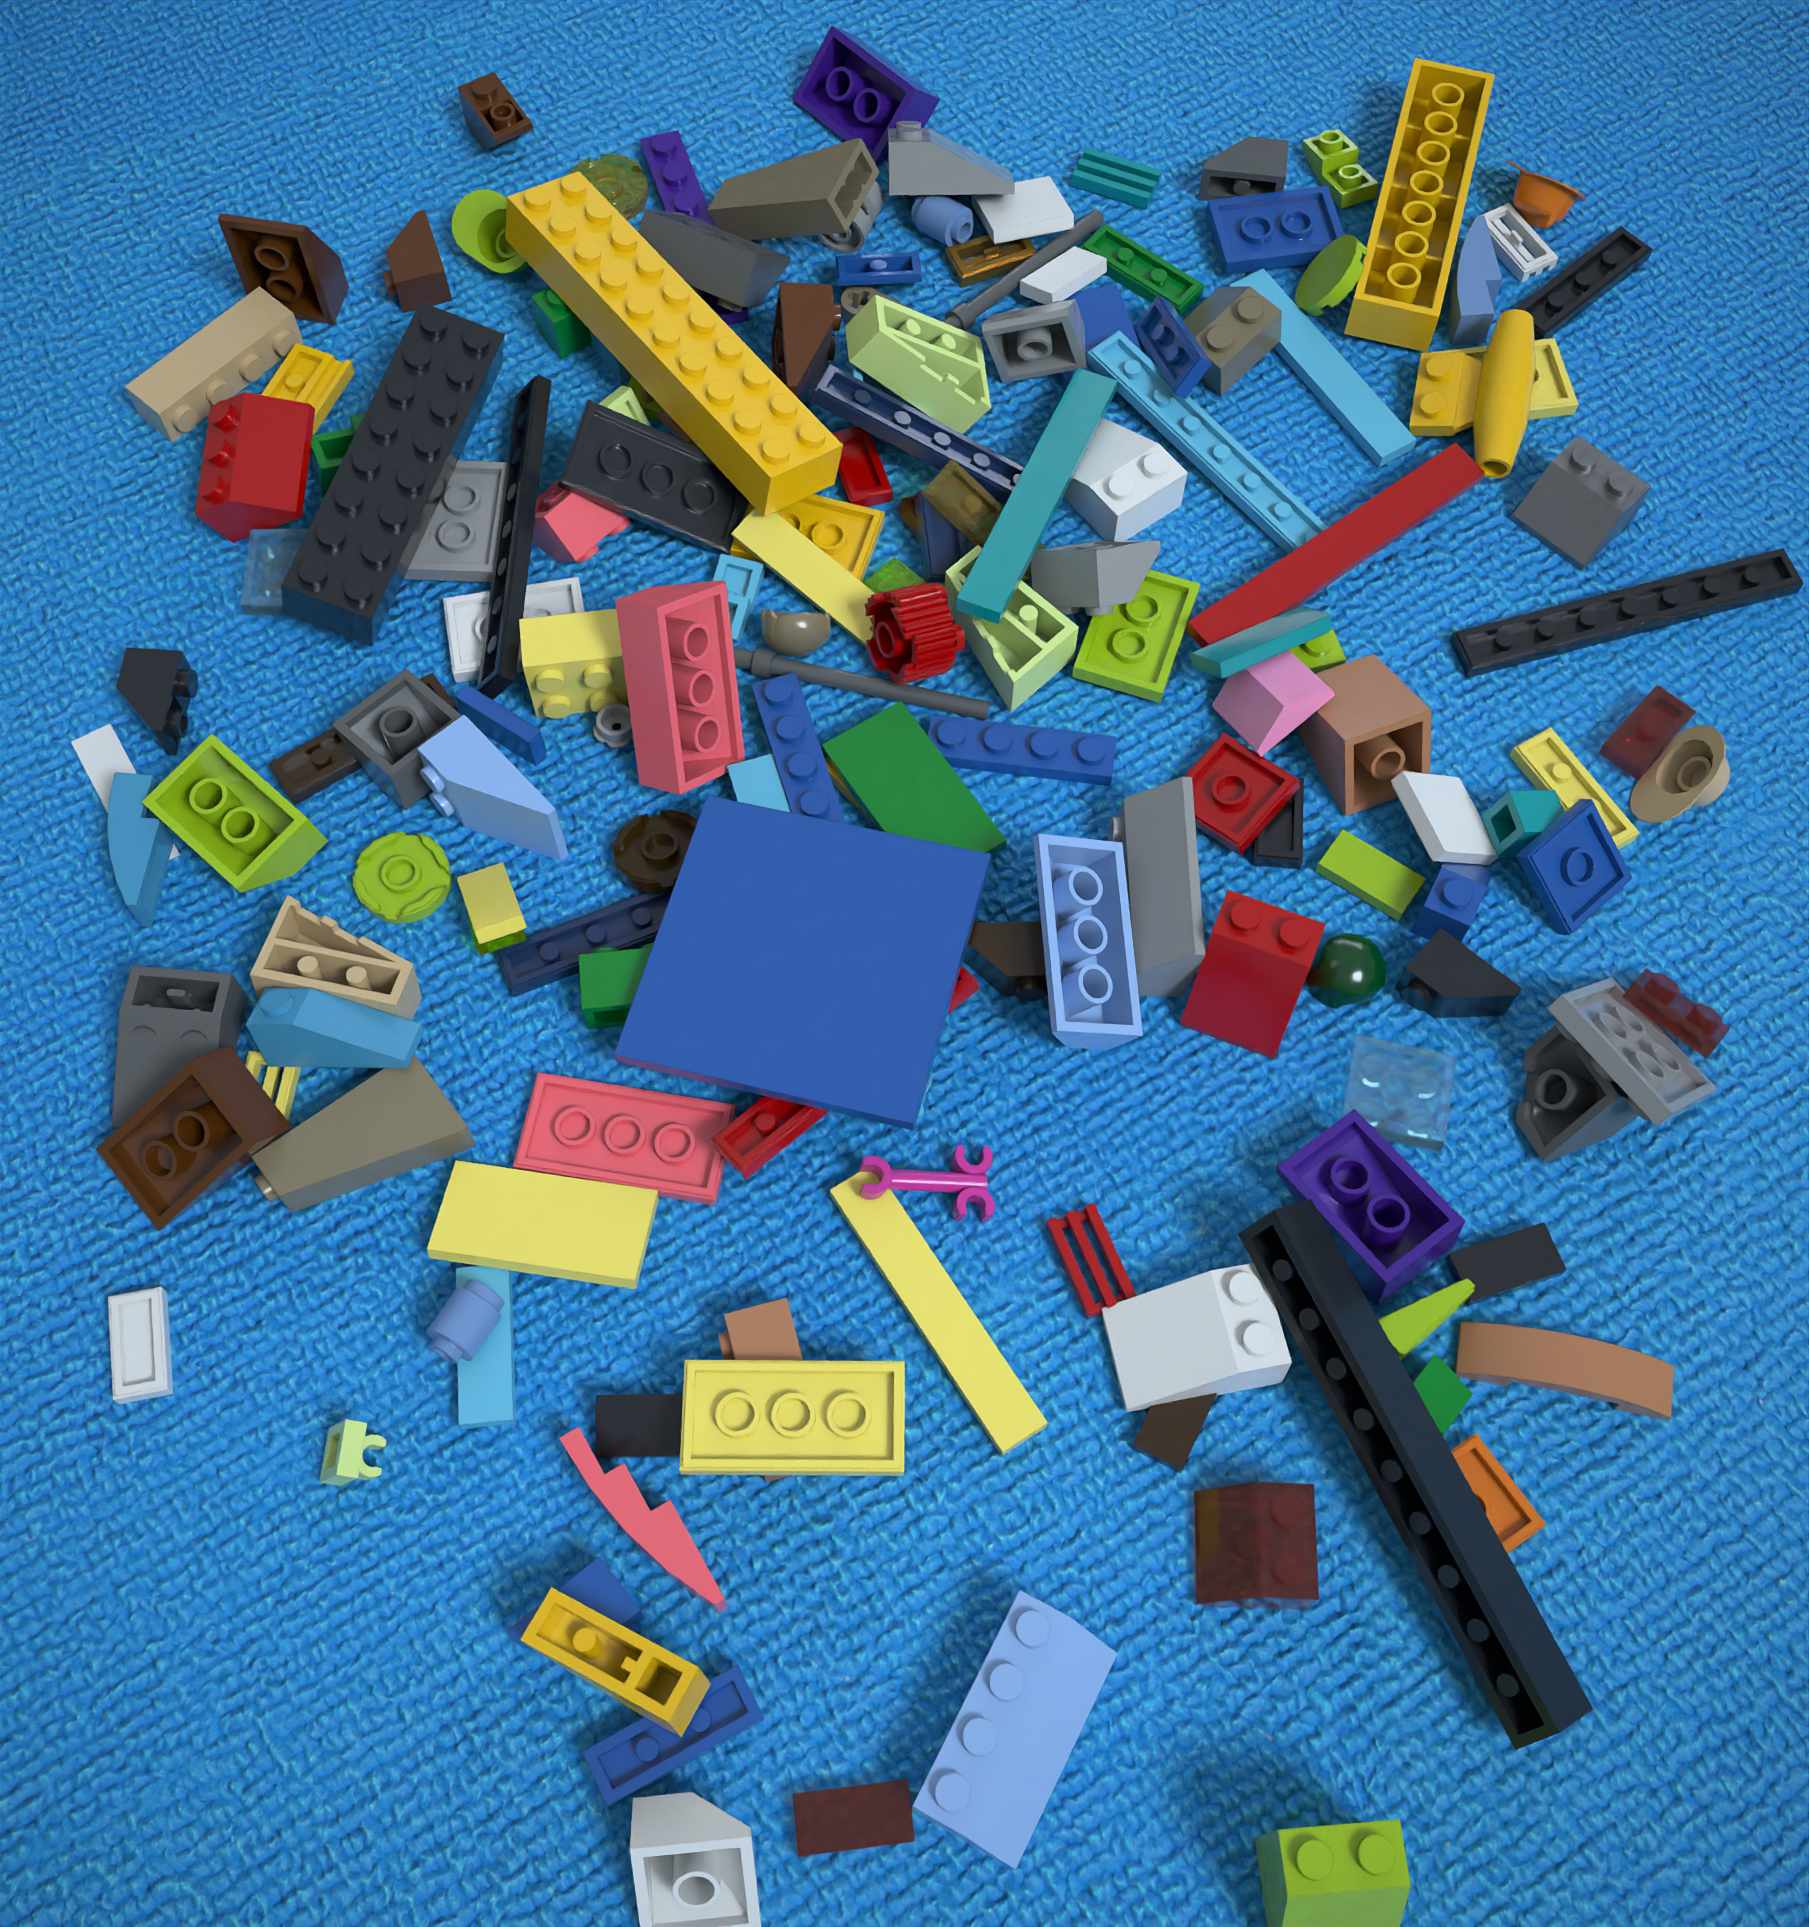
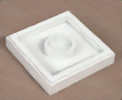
(1030, 212)
(1444, 818)

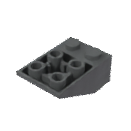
(167, 1023)

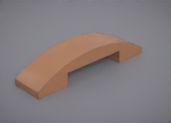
(1565, 1364)

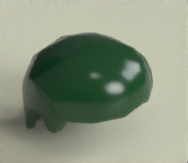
(1346, 970)

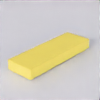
(1554, 767)

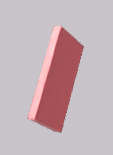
(624, 1137)

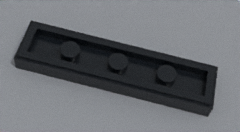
(1585, 282)

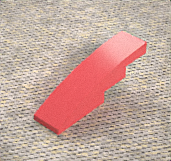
(654, 1532)

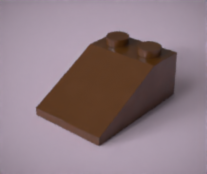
(288, 265)
(803, 335)
(193, 1135)

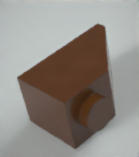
(416, 267)

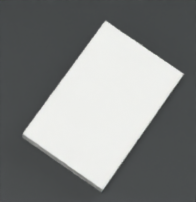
(468, 615)

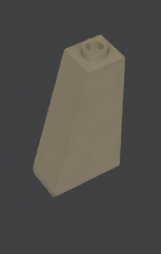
(798, 196)
(364, 1137)

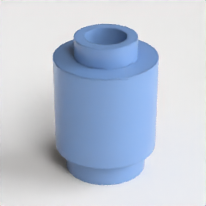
(942, 219)
(465, 1322)

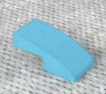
(743, 585)

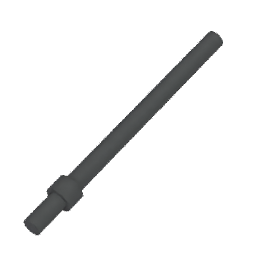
(964, 315)
(765, 663)

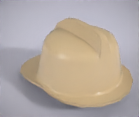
(1684, 776)

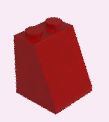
(1252, 974)

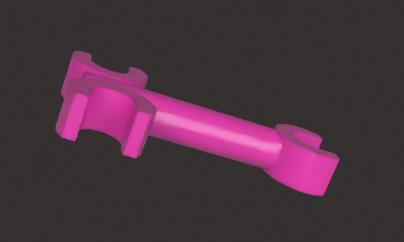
(966, 1180)

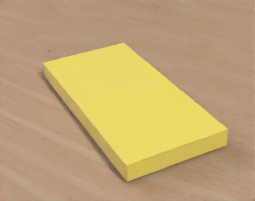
(544, 1224)
(793, 1418)

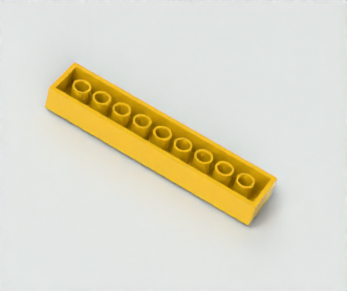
(673, 343)

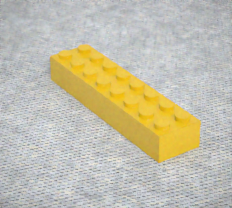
(1420, 205)

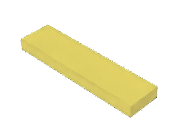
(807, 571)

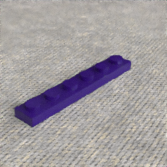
(681, 192)

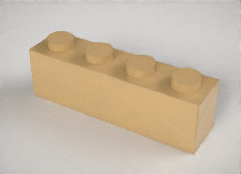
(214, 364)

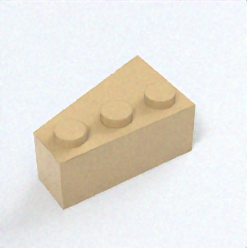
(321, 956)

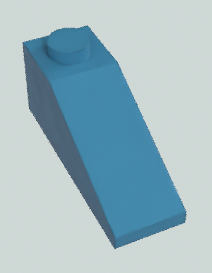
(327, 1031)

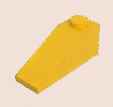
(617, 1661)

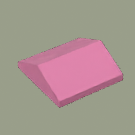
(1271, 700)

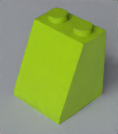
(1334, 1875)

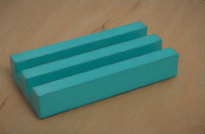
(1114, 175)

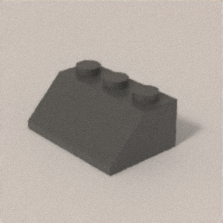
(714, 258)

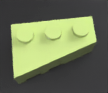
(921, 361)
(1026, 644)

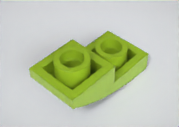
(1336, 165)

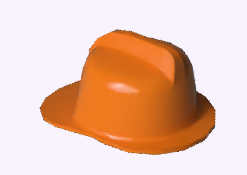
(1543, 199)

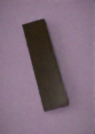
(326, 759)

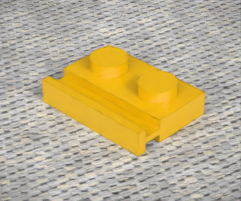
(311, 378)

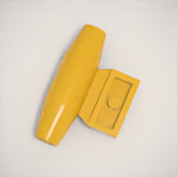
(1489, 394)

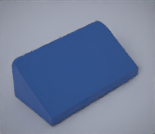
(878, 269)

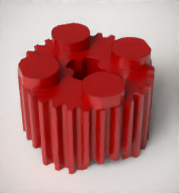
(913, 632)

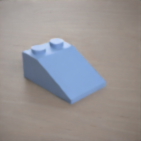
(488, 791)

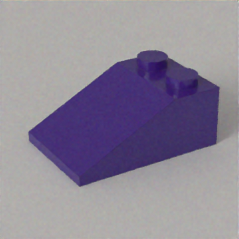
(1372, 1204)

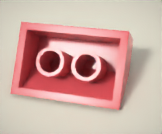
(572, 526)

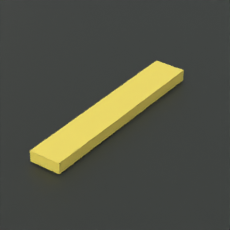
(940, 1314)

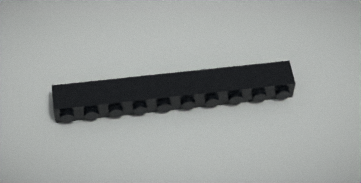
(1416, 1476)

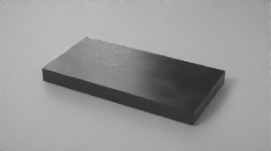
(651, 478)

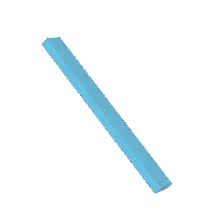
(1206, 445)

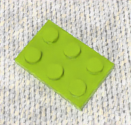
(1140, 639)

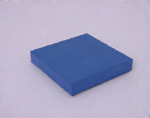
(1574, 866)

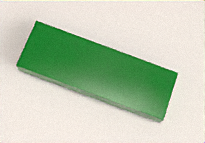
(1143, 270)

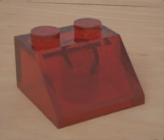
(1256, 1546)

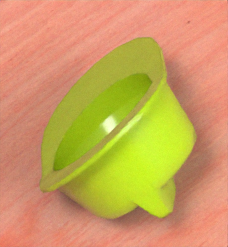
(481, 230)

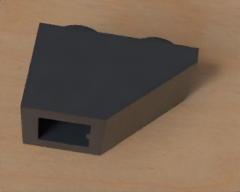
(158, 692)

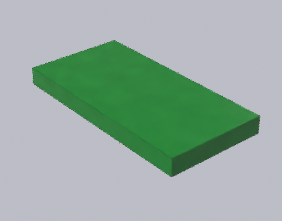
(909, 783)

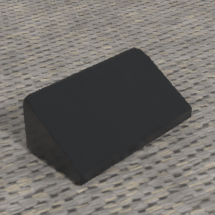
(638, 1425)

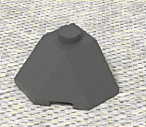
(1567, 1099)

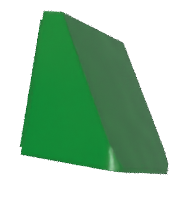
(1441, 1392)

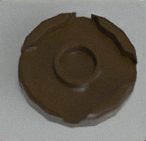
(653, 850)

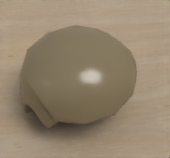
(795, 632)

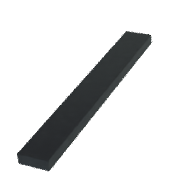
(514, 538)
(1625, 612)

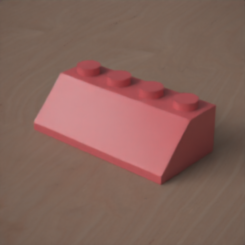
(681, 684)

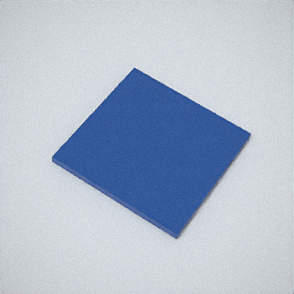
(806, 961)

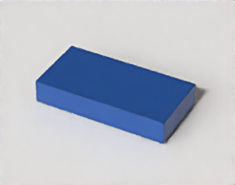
(502, 725)

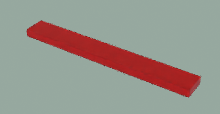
(1340, 546)

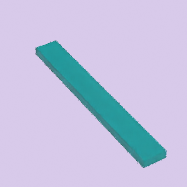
(1036, 497)

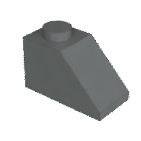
(1245, 169)

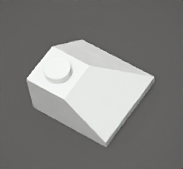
(692, 1864)

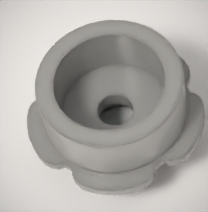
(612, 716)

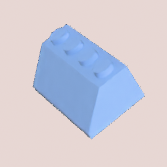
(1087, 941)
(1015, 1730)

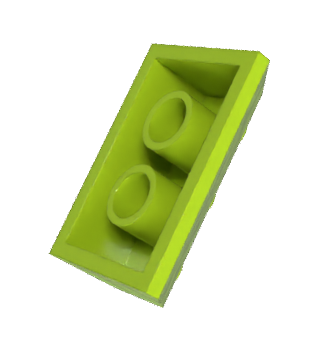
(234, 818)

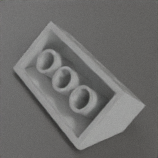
(1162, 885)

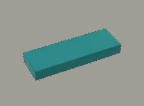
(1261, 642)

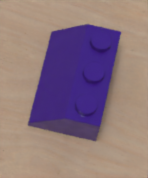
(861, 92)

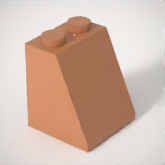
(1367, 733)

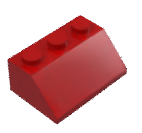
(254, 464)

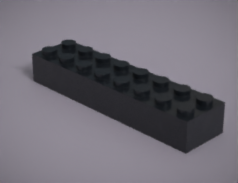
(393, 475)

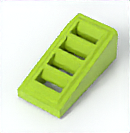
(1416, 1321)

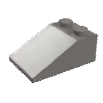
(935, 165)

